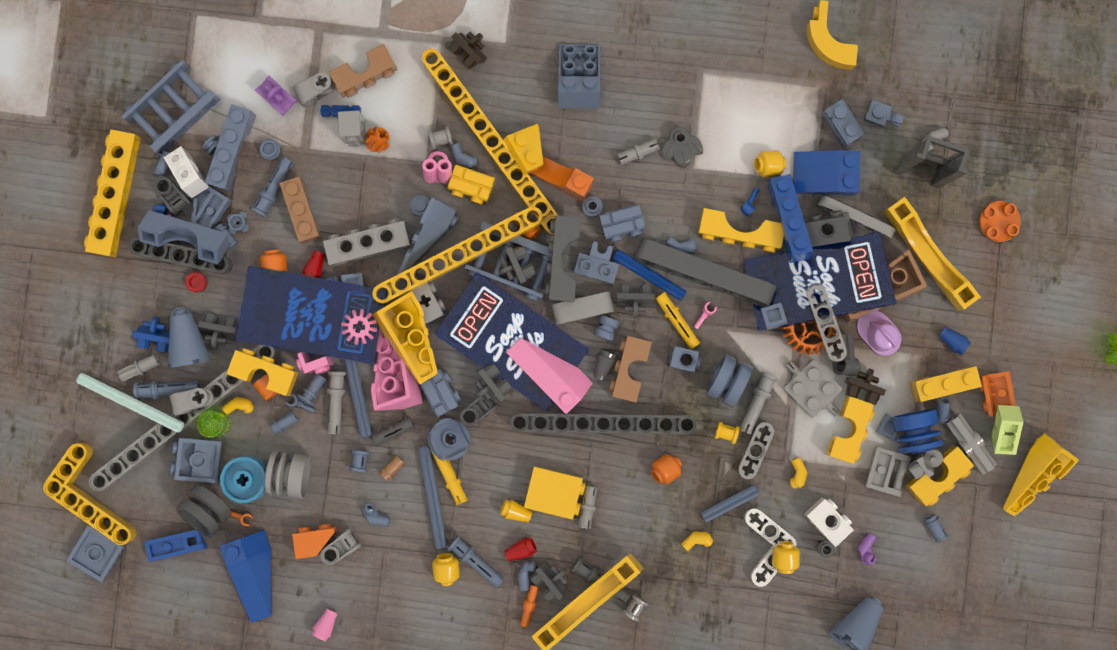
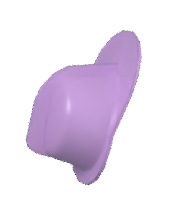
(879, 333)

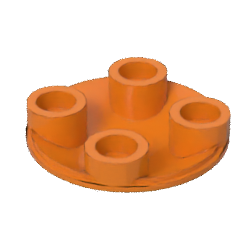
(1000, 221)

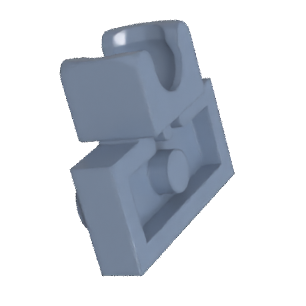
(597, 264)

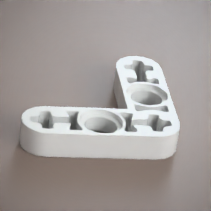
(761, 516)

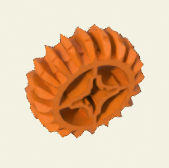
(803, 335)

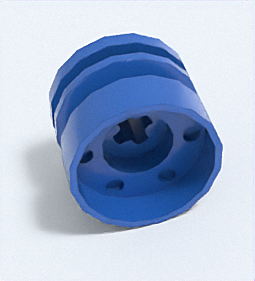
(917, 431)

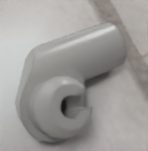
(940, 134)

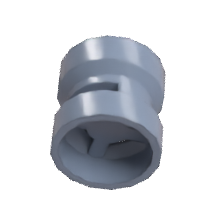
(607, 327)

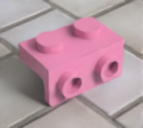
(317, 366)

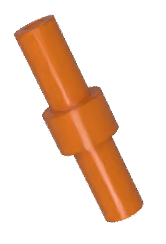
(529, 606)

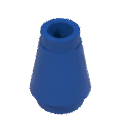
(955, 341)

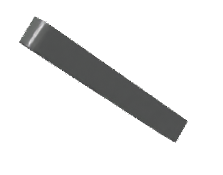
(613, 427)

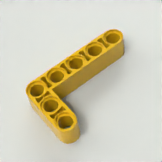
(83, 499)

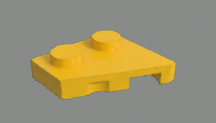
(526, 148)

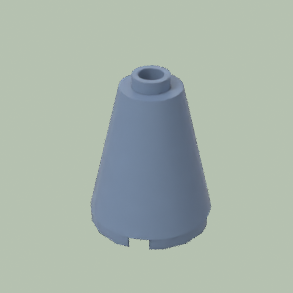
(185, 341)
(859, 625)

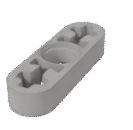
(755, 467)

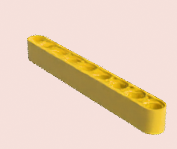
(447, 255)

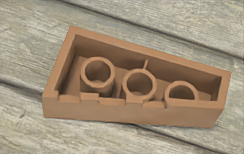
(905, 281)

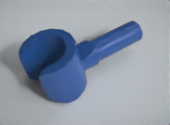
(160, 208)
(748, 208)

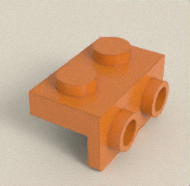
(998, 391)

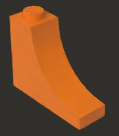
(568, 180)

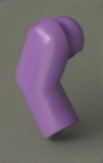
(865, 549)

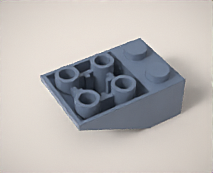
(579, 76)

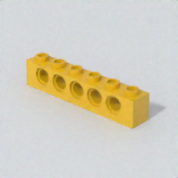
(117, 204)

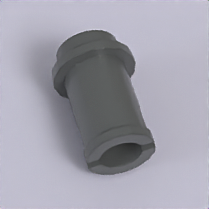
(830, 547)

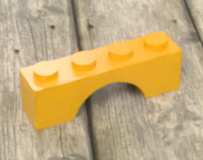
(714, 225)

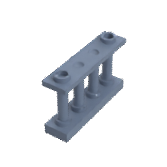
(190, 115)
(531, 247)

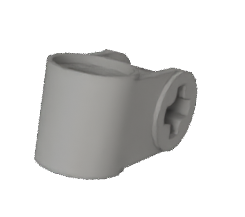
(311, 90)
(187, 401)
(341, 547)

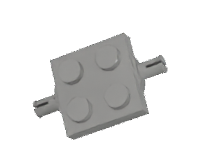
(813, 388)

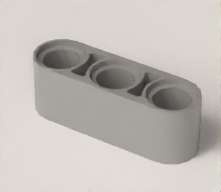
(582, 308)

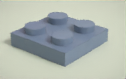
(95, 554)

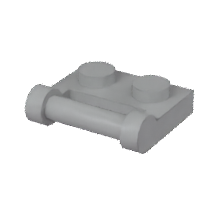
(881, 471)

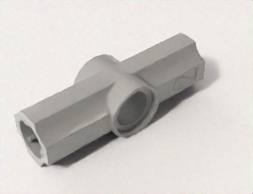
(970, 444)

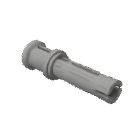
(335, 390)
(761, 392)

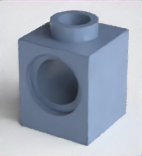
(675, 361)

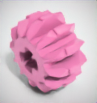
(355, 321)

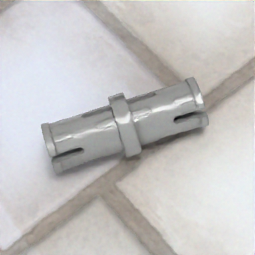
(638, 151)
(587, 507)

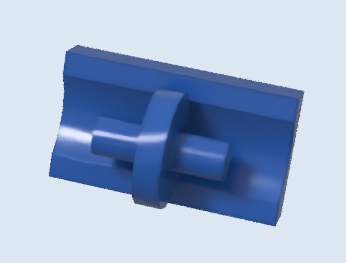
(152, 332)

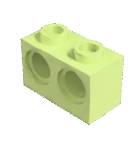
(1007, 429)

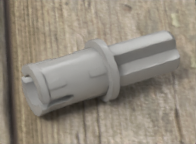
(138, 367)

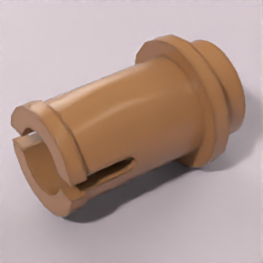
(391, 468)

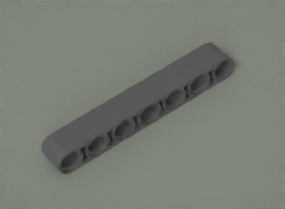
(705, 272)

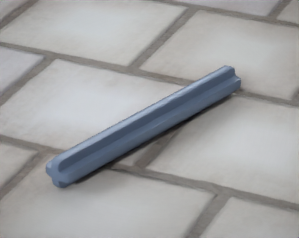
(432, 497)

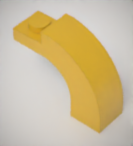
(824, 46)

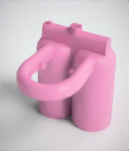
(438, 171)

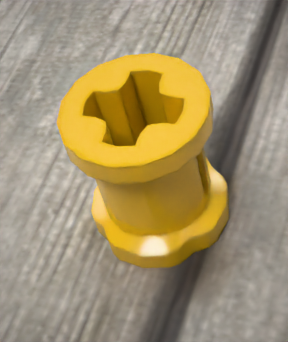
(727, 432)

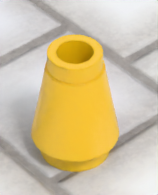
(514, 511)

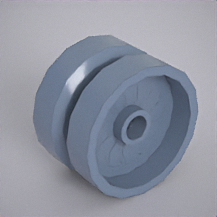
(732, 382)

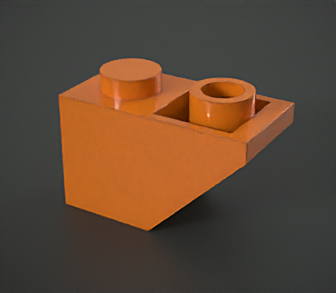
(312, 542)

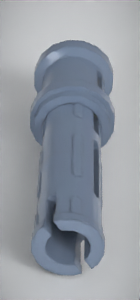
(267, 196)
(156, 389)
(465, 554)

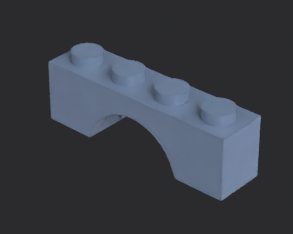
(235, 130)
(159, 229)

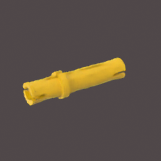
(692, 340)
(451, 480)

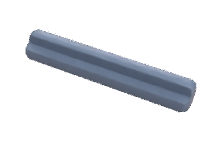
(730, 503)

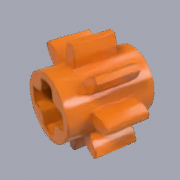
(377, 139)

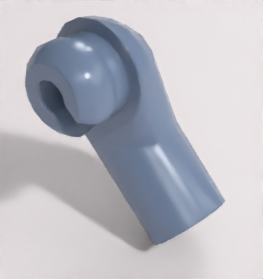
(463, 159)
(687, 246)
(373, 516)
(523, 576)

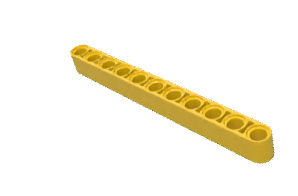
(484, 135)

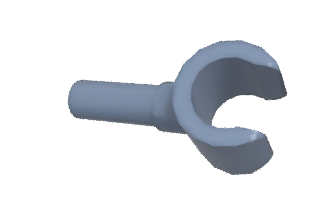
(299, 403)

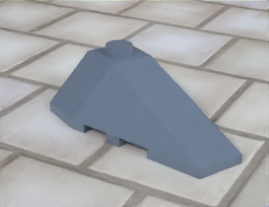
(435, 225)

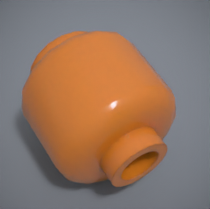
(274, 260)
(666, 469)

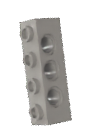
(399, 241)

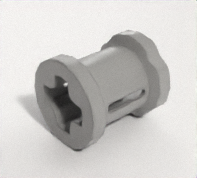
(440, 137)
(629, 610)

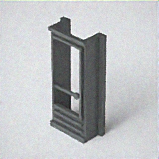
(947, 169)

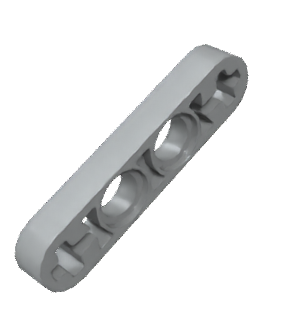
(858, 218)
(829, 321)

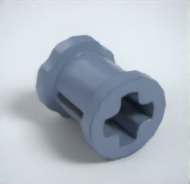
(359, 460)

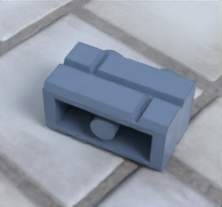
(843, 123)
(622, 222)
(440, 393)

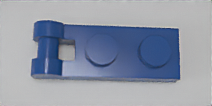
(174, 545)

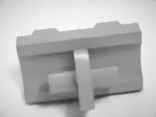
(925, 463)

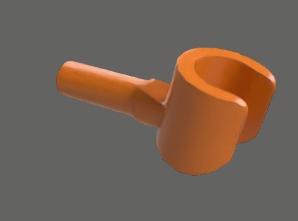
(240, 516)

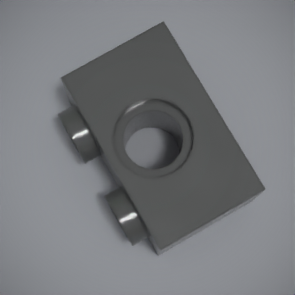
(841, 225)

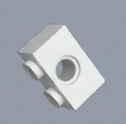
(186, 172)
(817, 515)

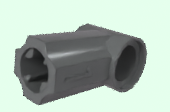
(849, 365)

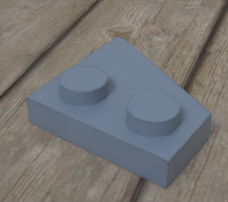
(209, 208)

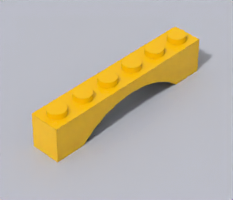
(946, 276)
(587, 602)

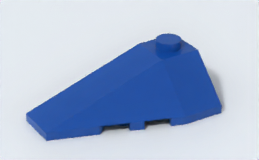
(250, 569)

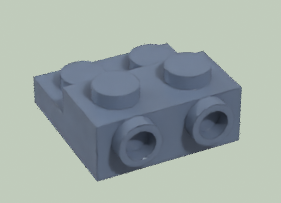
(195, 460)

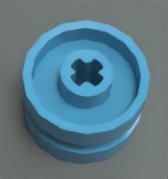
(233, 480)

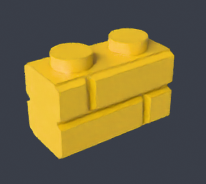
(471, 184)

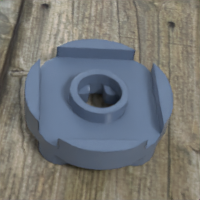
(437, 442)

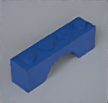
(794, 228)

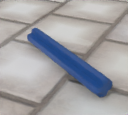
(649, 275)

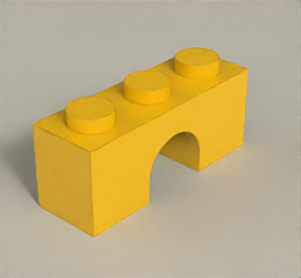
(245, 364)
(945, 384)
(859, 414)
(954, 466)

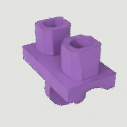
(275, 95)

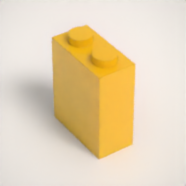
(554, 492)

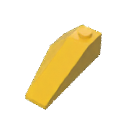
(406, 331)
(1042, 465)

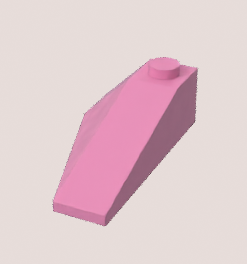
(555, 377)
(393, 382)

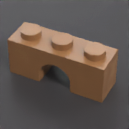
(379, 67)
(300, 211)
(633, 350)

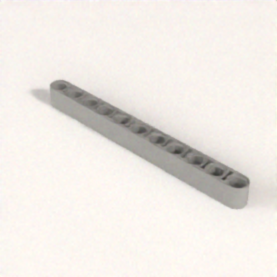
(161, 438)

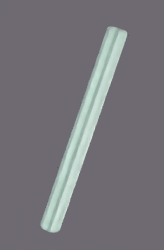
(130, 402)

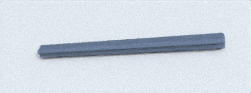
(357, 393)

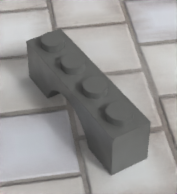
(561, 286)

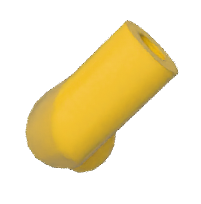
(238, 403)
(800, 475)
(697, 537)

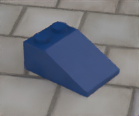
(827, 172)

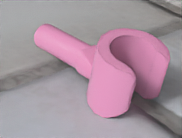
(705, 314)

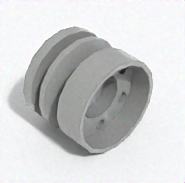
(283, 474)

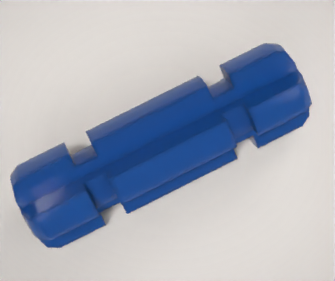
(326, 110)

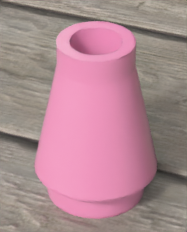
(324, 626)

